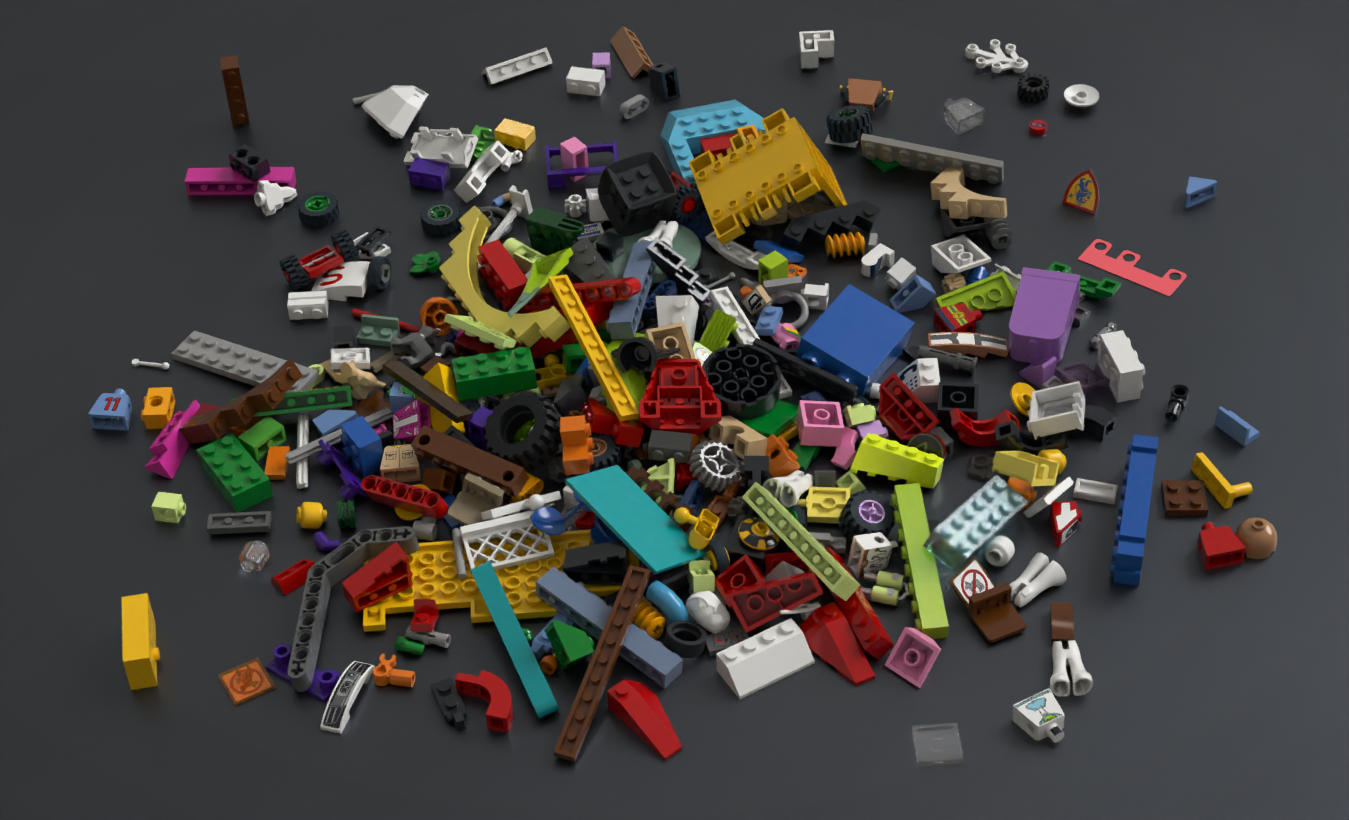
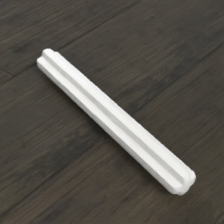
(302, 439)

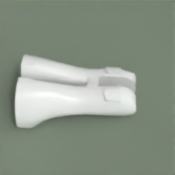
(663, 232)
(789, 487)
(1035, 579)
(1059, 681)

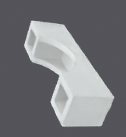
(475, 179)

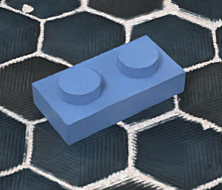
(769, 320)

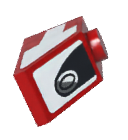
(1064, 520)

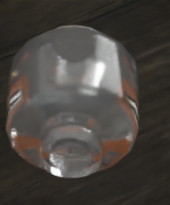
(254, 556)

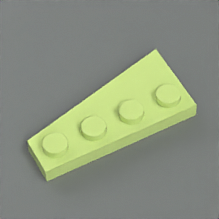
(476, 328)

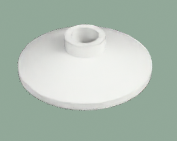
(1081, 95)

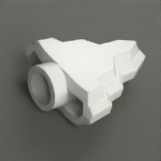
(272, 196)

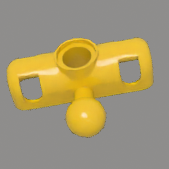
(552, 374)
(703, 526)

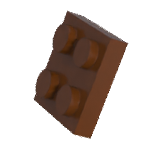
(1184, 498)

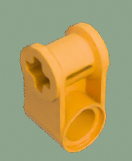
(533, 486)

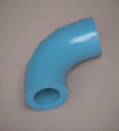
(667, 602)

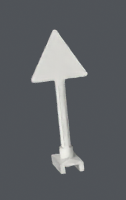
(520, 207)

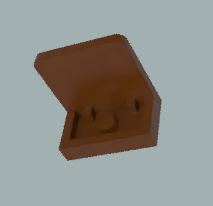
(995, 613)

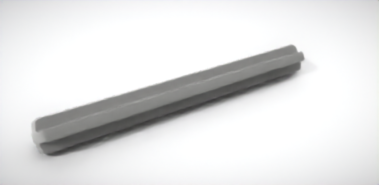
(333, 438)

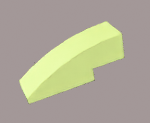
(700, 576)

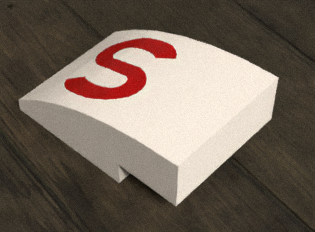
(344, 281)

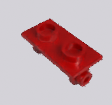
(792, 558)

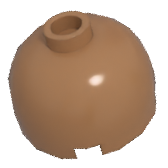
(1257, 537)

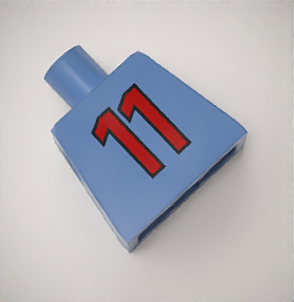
(111, 411)

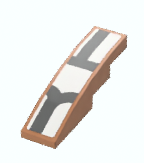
(968, 343)

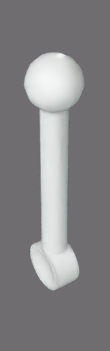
(135, 362)

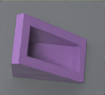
(1039, 371)

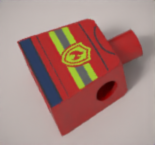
(956, 318)

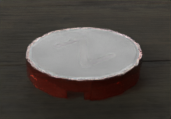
(928, 443)

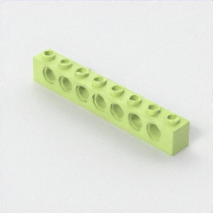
(801, 541)

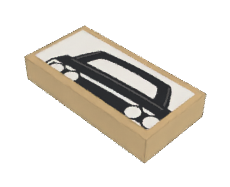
(756, 300)

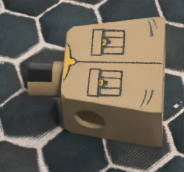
(400, 463)

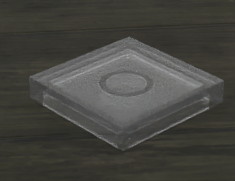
(937, 744)

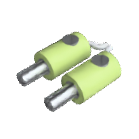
(887, 587)

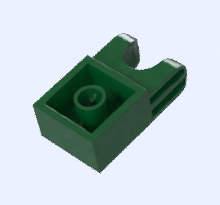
(552, 230)

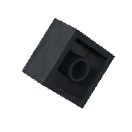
(956, 396)

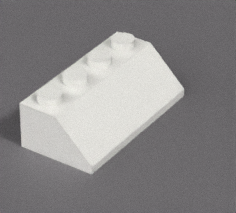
(764, 658)

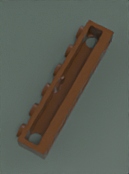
(466, 459)

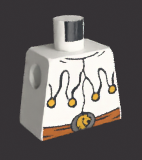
(870, 553)

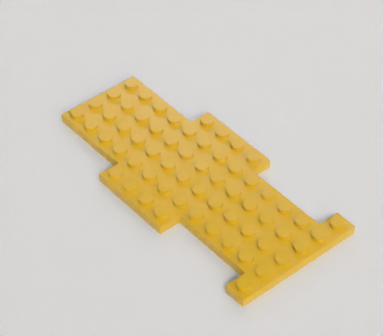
(436, 578)

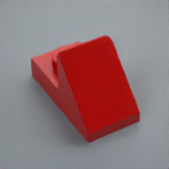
(425, 615)

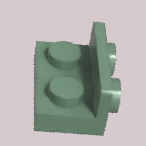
(378, 330)

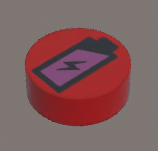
(1038, 127)

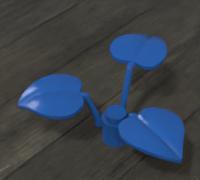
(551, 523)

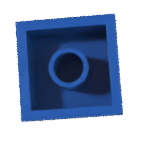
(362, 446)

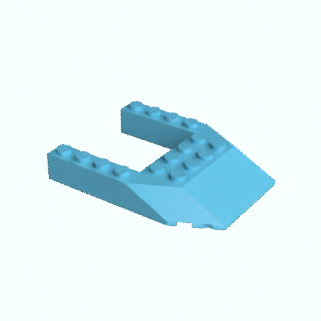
(687, 126)

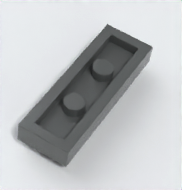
(239, 522)

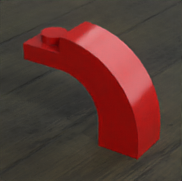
(979, 432)
(495, 692)

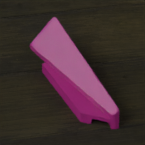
(171, 444)

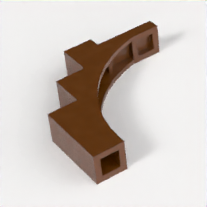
(240, 411)

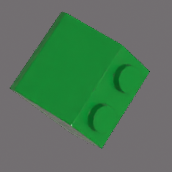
(569, 643)

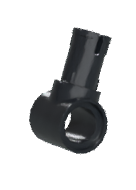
(1177, 402)

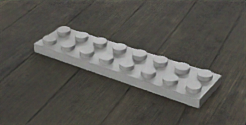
(931, 158)
(236, 361)

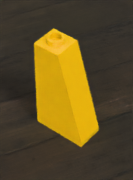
(442, 378)

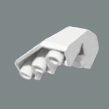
(396, 108)

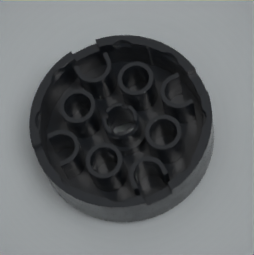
(744, 380)

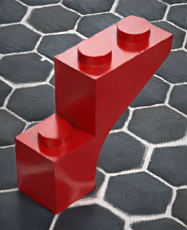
(605, 421)

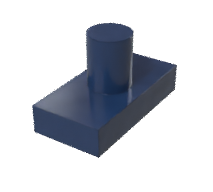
(692, 496)

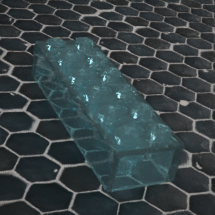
(975, 524)

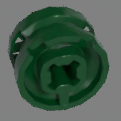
(346, 514)

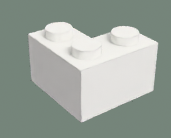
(815, 45)

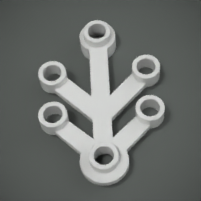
(1015, 63)

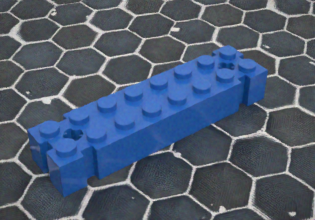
(1134, 510)

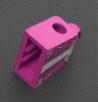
(410, 420)

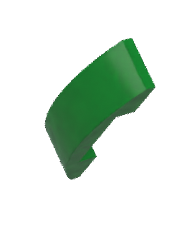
(1090, 287)

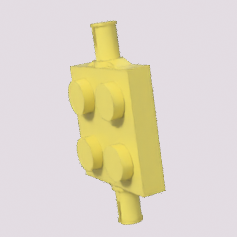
(825, 504)

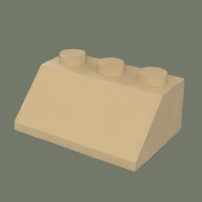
(672, 337)

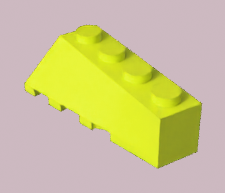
(897, 461)

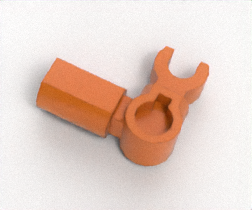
(384, 674)

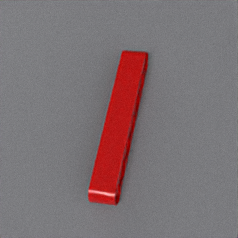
(588, 295)

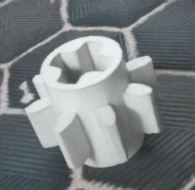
(575, 205)

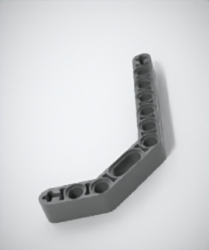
(317, 590)

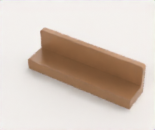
(630, 52)

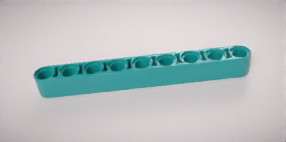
(514, 640)

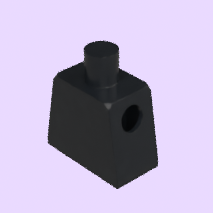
(664, 81)

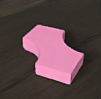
(846, 452)

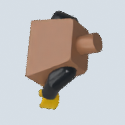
(865, 93)

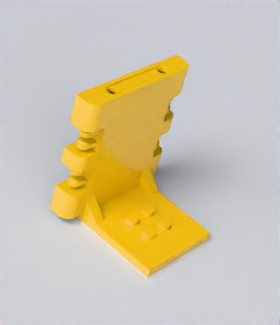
(762, 175)

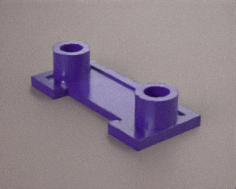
(352, 484)
(322, 683)

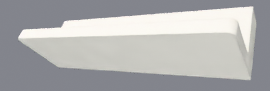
(517, 66)

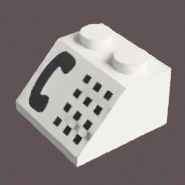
(922, 379)

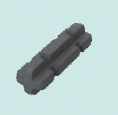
(1108, 328)

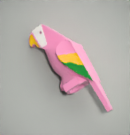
(787, 337)

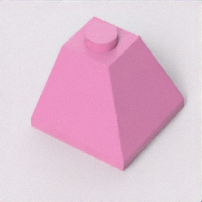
(913, 656)

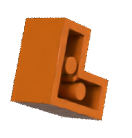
(576, 444)

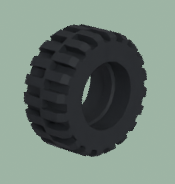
(510, 417)

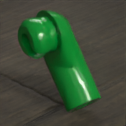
(402, 644)

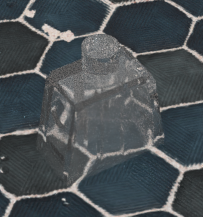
(963, 115)

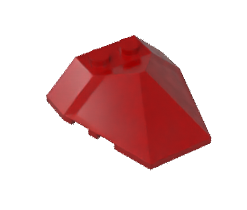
(679, 398)

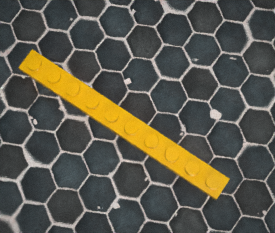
(593, 348)

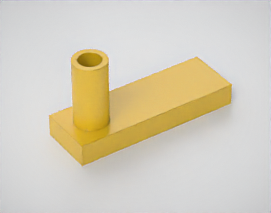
(1216, 483)

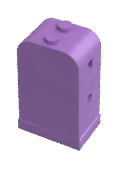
(1043, 314)

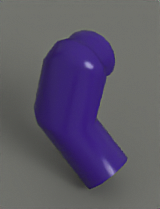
(324, 543)

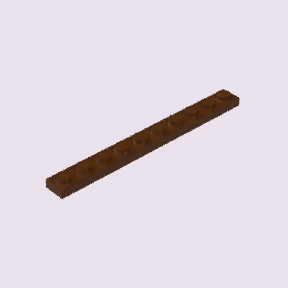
(602, 663)

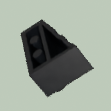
(598, 563)

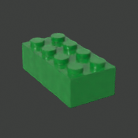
(494, 373)
(234, 473)

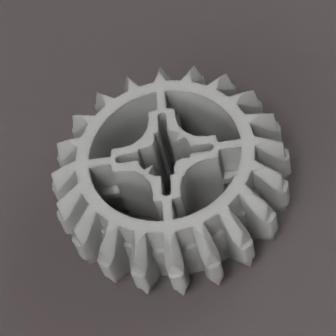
(714, 465)

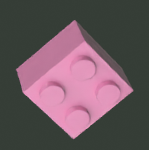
(820, 423)

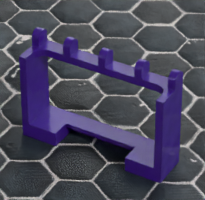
(556, 178)

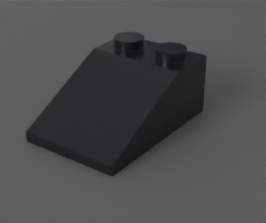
(954, 227)

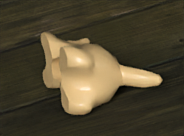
(360, 381)

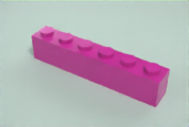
(230, 182)

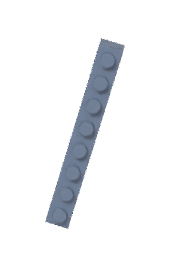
(627, 313)
(592, 614)

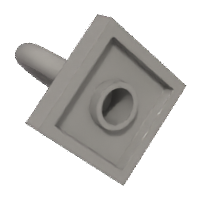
(787, 290)

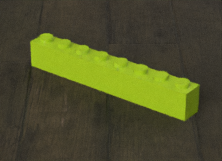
(920, 563)

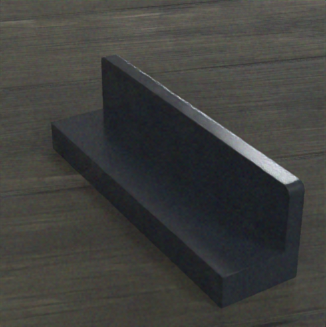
(672, 578)

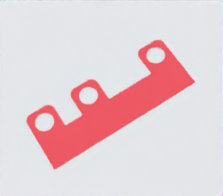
(1128, 271)

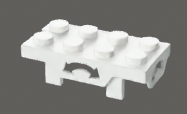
(451, 149)

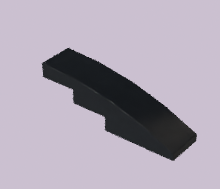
(673, 267)

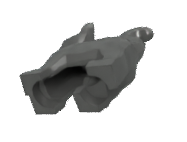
(418, 347)

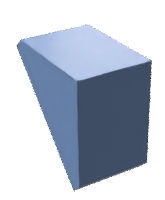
(1199, 191)

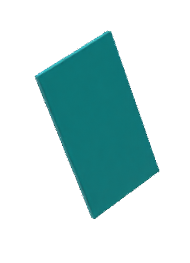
(634, 518)

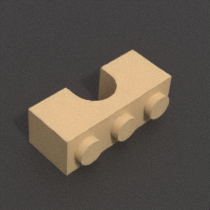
(745, 440)

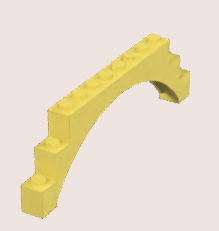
(462, 278)

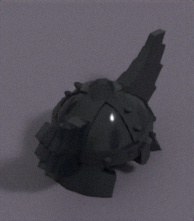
(639, 354)

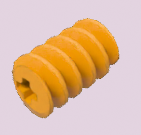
(847, 244)
(649, 619)

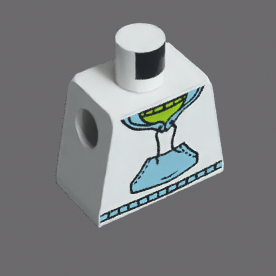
(1040, 716)

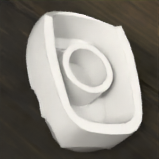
(708, 611)

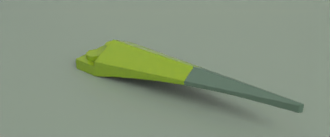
(538, 278)

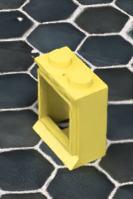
(1026, 467)

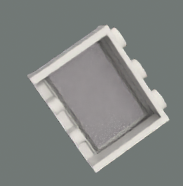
(1056, 410)

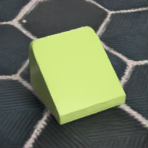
(851, 481)

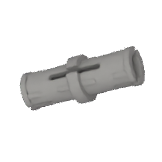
(429, 637)

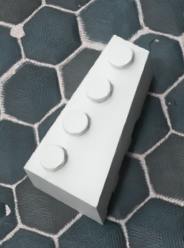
(678, 310)

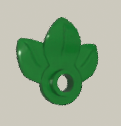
(426, 262)

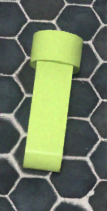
(522, 254)

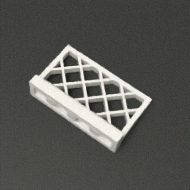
(503, 528)

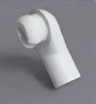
(511, 159)

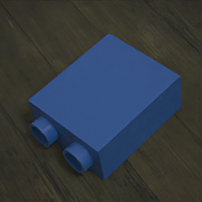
(856, 339)

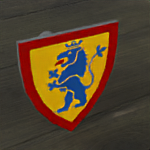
(1083, 192)

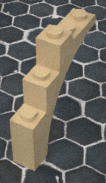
(961, 202)

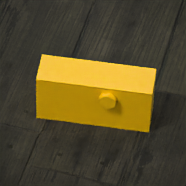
(139, 641)

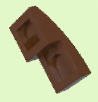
(1061, 621)

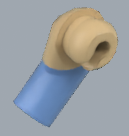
(502, 199)

